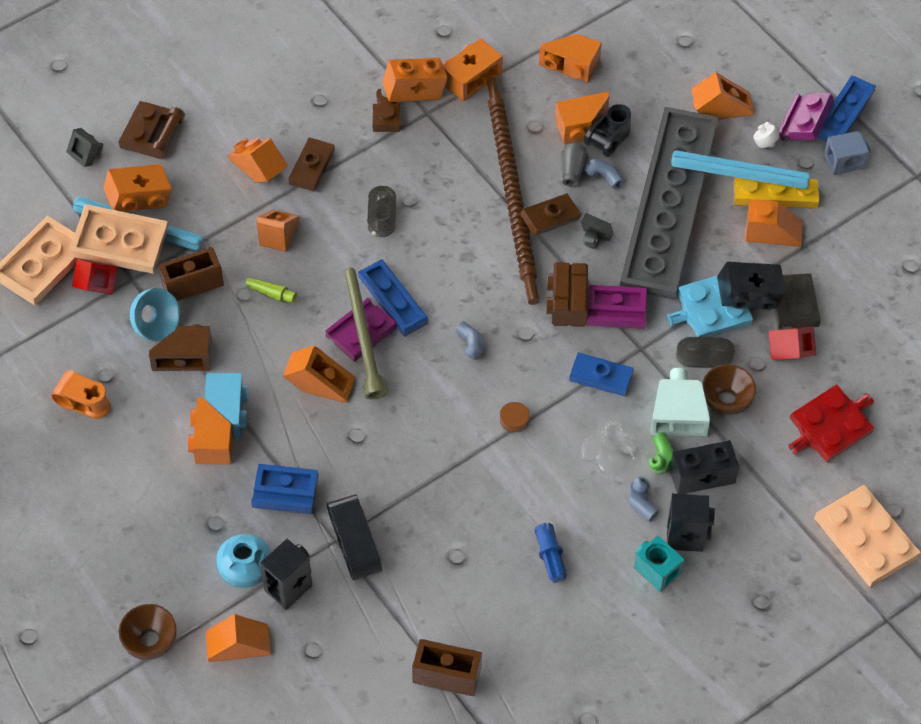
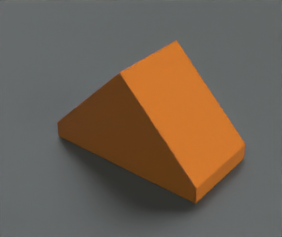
(276, 229)
(237, 639)

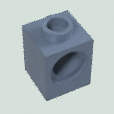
(847, 152)

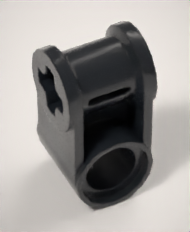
(610, 129)

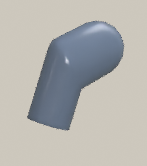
(474, 340)

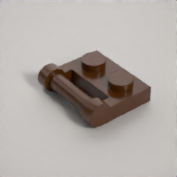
(144, 126)

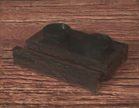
(799, 305)

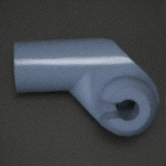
(608, 170)
(639, 499)

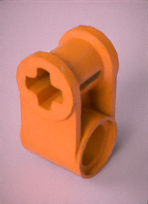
(81, 395)

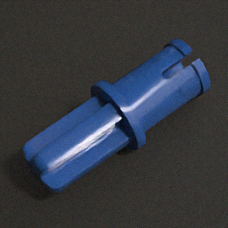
(550, 552)

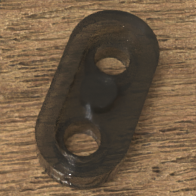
(381, 209)
(706, 353)

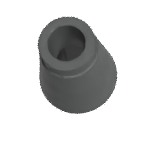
(573, 163)

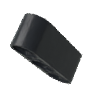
(354, 537)

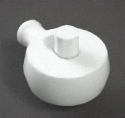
(766, 135)

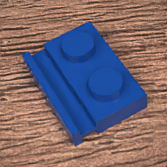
(285, 488)

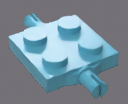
(705, 312)

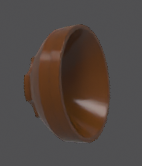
(729, 379)
(143, 620)

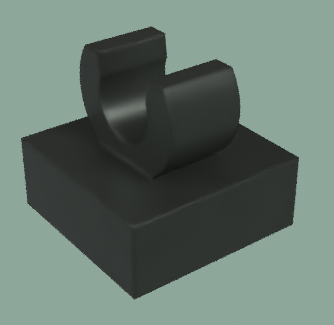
(83, 147)
(595, 229)

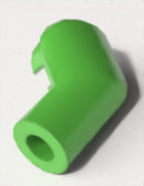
(662, 459)

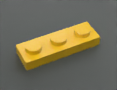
(787, 196)

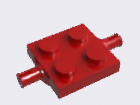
(831, 423)

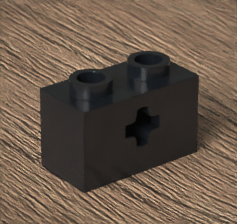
(751, 285)
(704, 467)
(689, 522)
(286, 573)

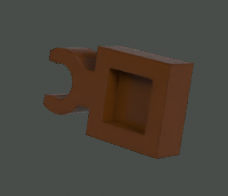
(385, 115)

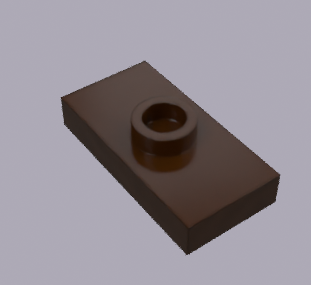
(311, 164)
(550, 214)

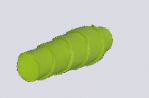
(272, 290)

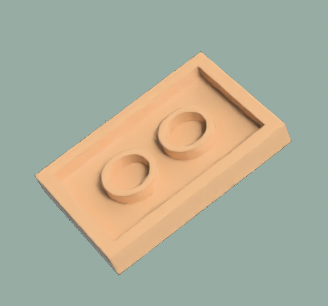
(118, 239)
(38, 261)
(867, 535)

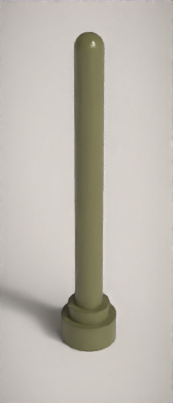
(374, 385)

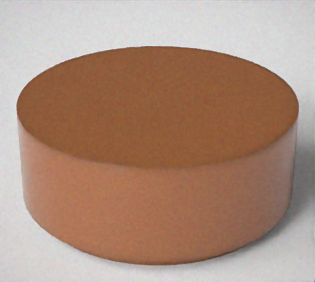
(514, 416)

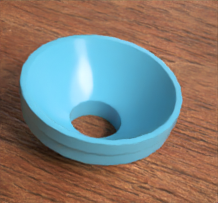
(165, 314)
(237, 571)

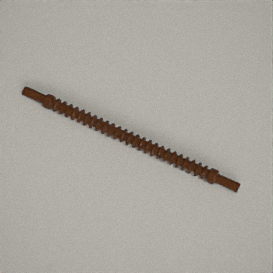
(512, 190)

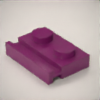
(806, 116)
(616, 306)
(345, 332)

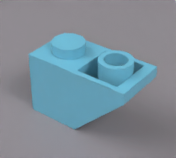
(227, 396)

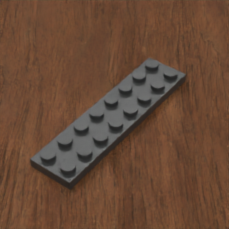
(668, 205)

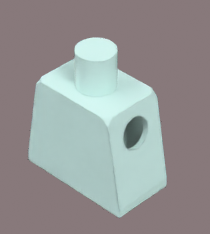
(680, 406)

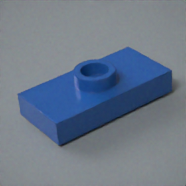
(601, 374)

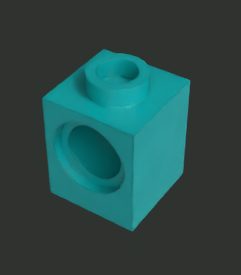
(658, 574)

